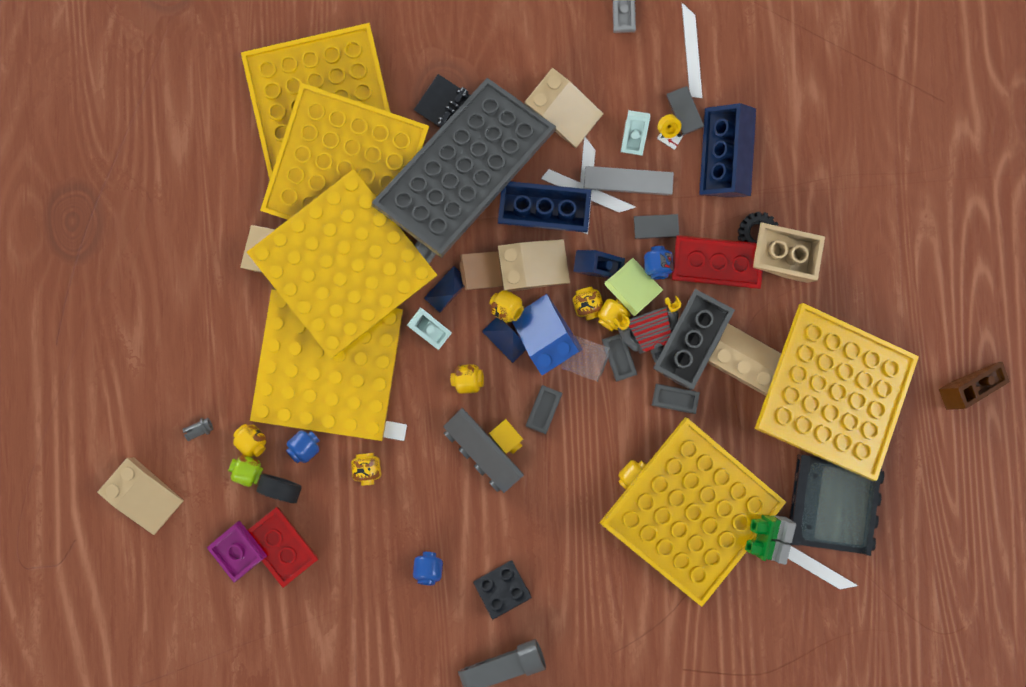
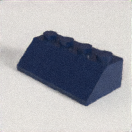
(728, 151)
(545, 206)

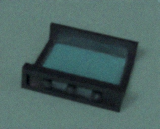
(834, 506)

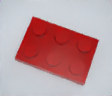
(285, 548)

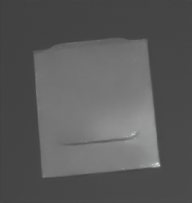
(588, 362)

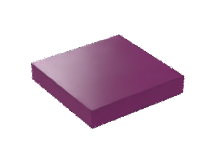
(236, 551)

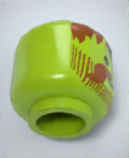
(245, 470)

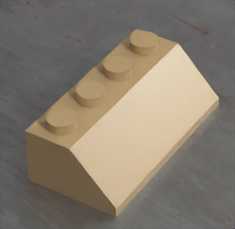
(745, 359)

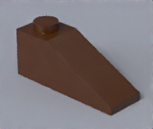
(973, 387)

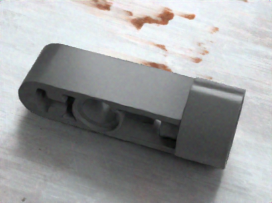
(525, 659)

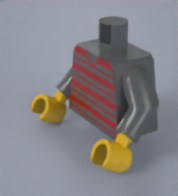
(649, 330)

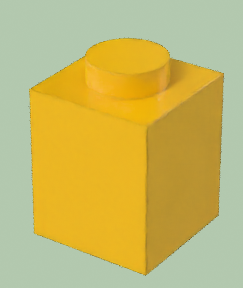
(506, 437)

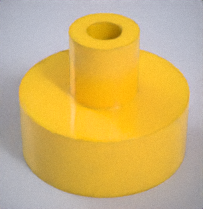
(669, 126)

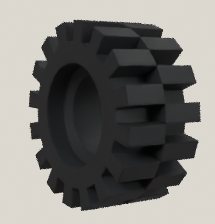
(751, 220)

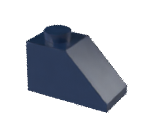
(597, 263)

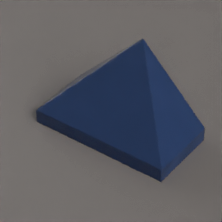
(445, 290)
(505, 339)

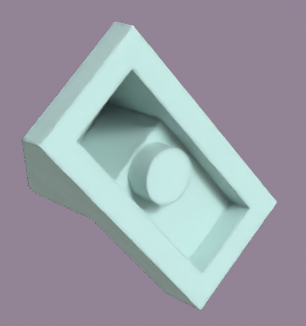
(635, 132)
(429, 328)

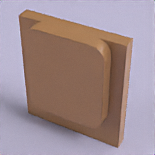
(481, 270)

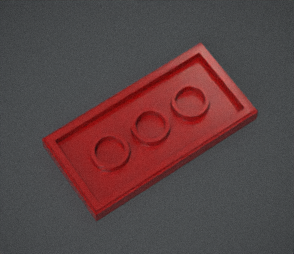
(716, 262)

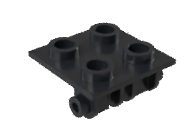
(441, 101)
(502, 590)

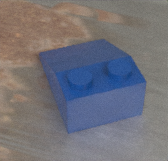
(546, 335)

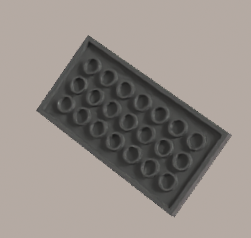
(463, 167)

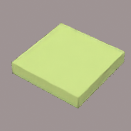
(633, 287)

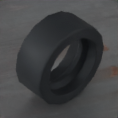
(278, 488)

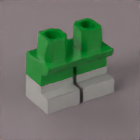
(772, 538)

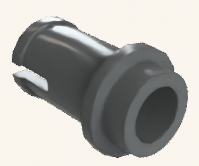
(198, 429)

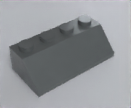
(693, 339)
(482, 450)

